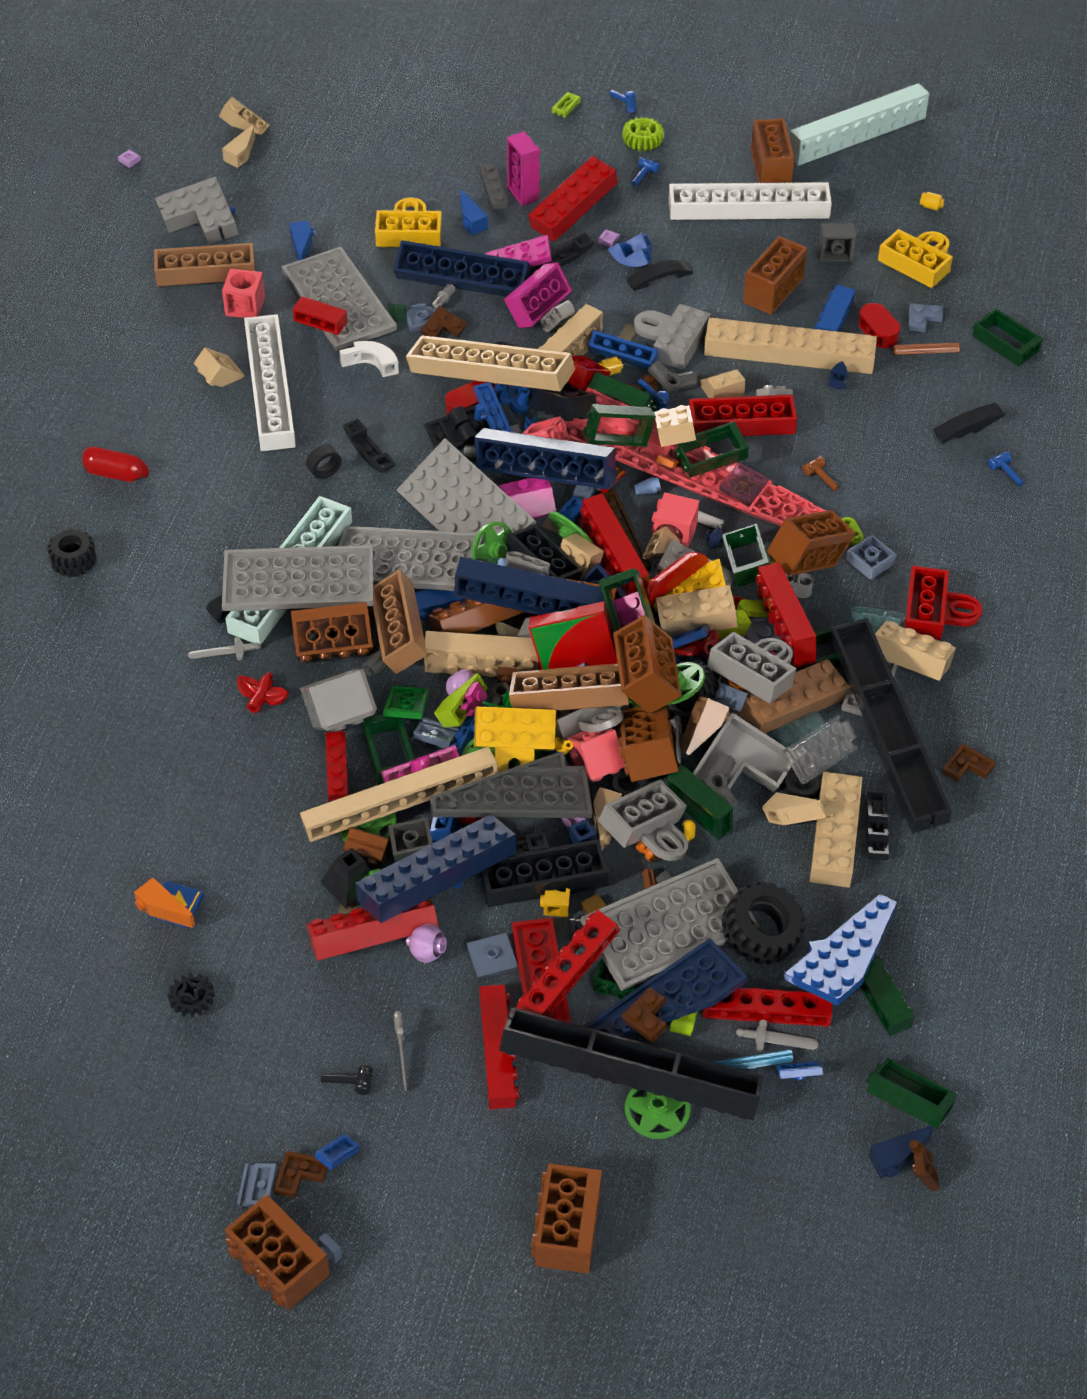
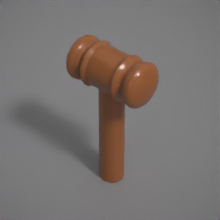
(816, 466)

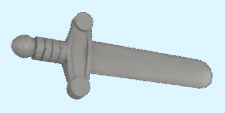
(239, 648)
(676, 723)
(399, 1029)
(761, 1036)

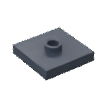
(492, 956)

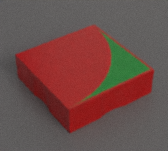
(573, 637)

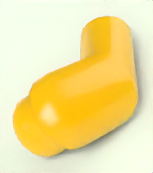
(563, 746)

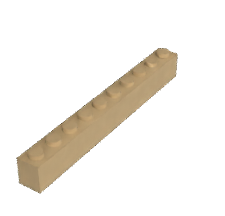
(396, 794)

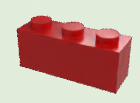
(320, 315)

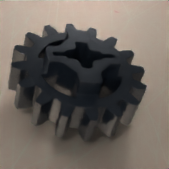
(199, 988)

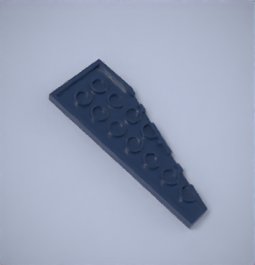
(688, 986)

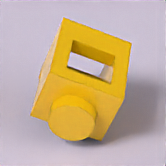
(555, 903)

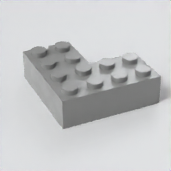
(198, 204)
(753, 752)

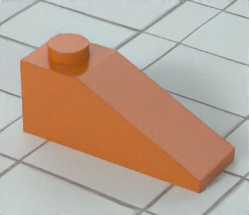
(161, 904)

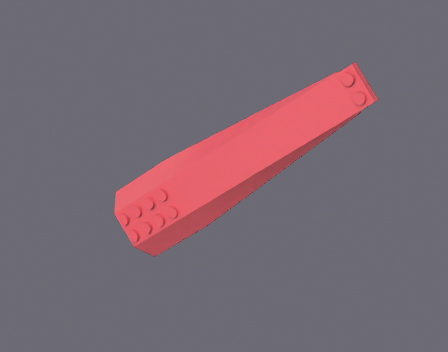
(771, 504)

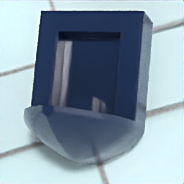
(838, 376)

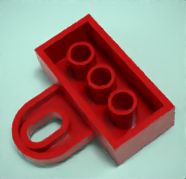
(931, 605)

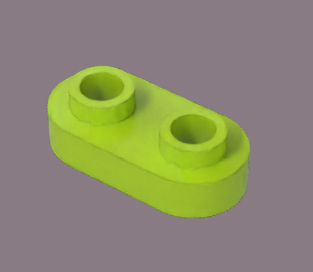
(858, 533)

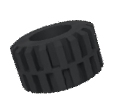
(72, 552)
(707, 690)

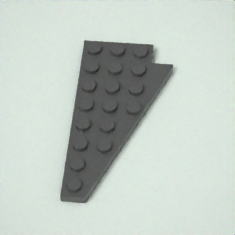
(527, 791)

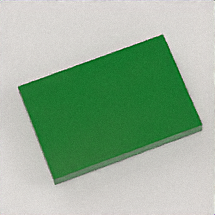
(406, 702)

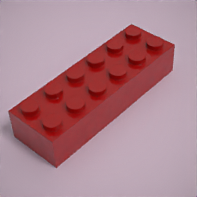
(573, 198)
(751, 414)
(609, 536)
(786, 613)
(361, 930)

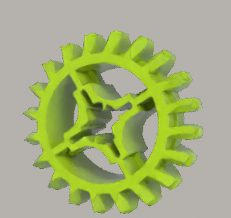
(643, 134)

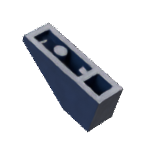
(894, 1154)

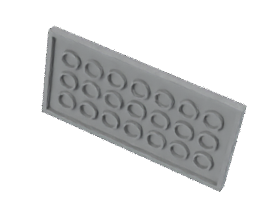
(337, 282)
(459, 495)
(422, 555)
(297, 577)
(667, 922)

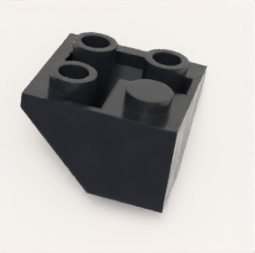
(343, 875)

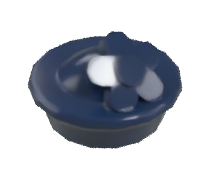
(714, 537)

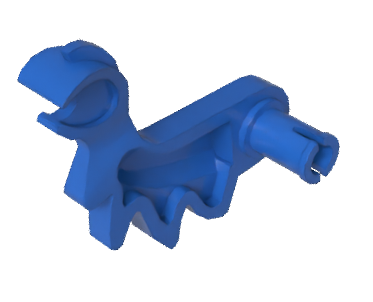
(513, 396)

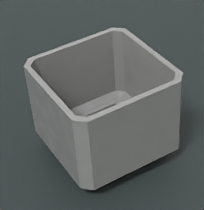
(339, 700)

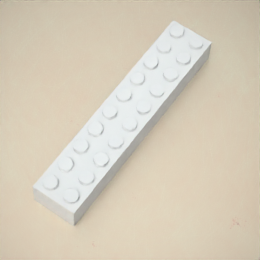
(749, 201)
(269, 383)

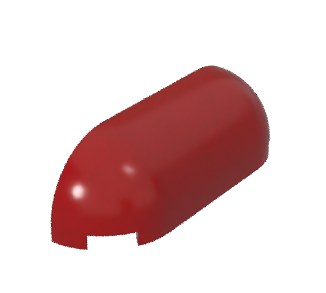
(113, 464)
(674, 575)

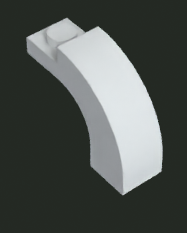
(371, 353)

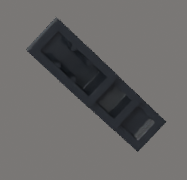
(969, 421)
(877, 826)

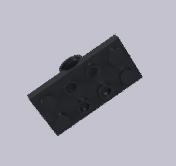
(457, 427)

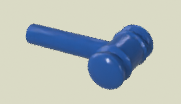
(629, 99)
(647, 165)
(662, 397)
(1001, 461)

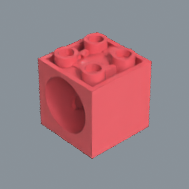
(243, 293)
(550, 428)
(678, 515)
(596, 752)

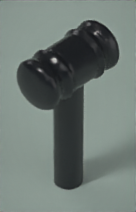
(361, 1080)

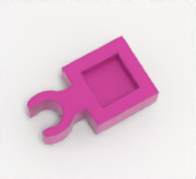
(475, 697)

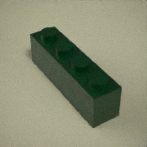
(886, 999)

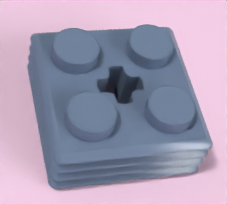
(871, 557)

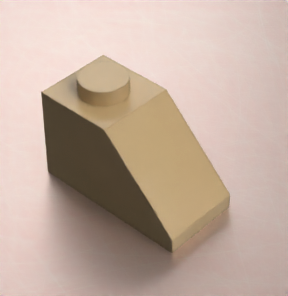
(659, 543)

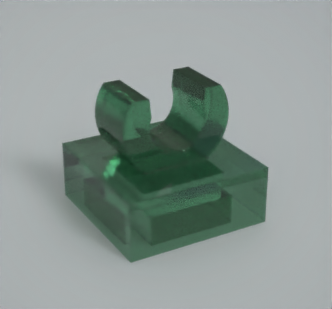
(397, 312)

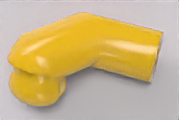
(689, 829)

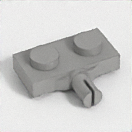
(769, 390)

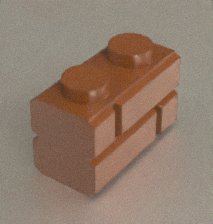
(368, 846)

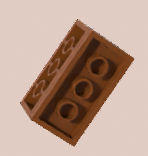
(772, 151)
(775, 275)
(810, 542)
(331, 619)
(647, 664)
(647, 743)
(566, 1218)
(276, 1252)

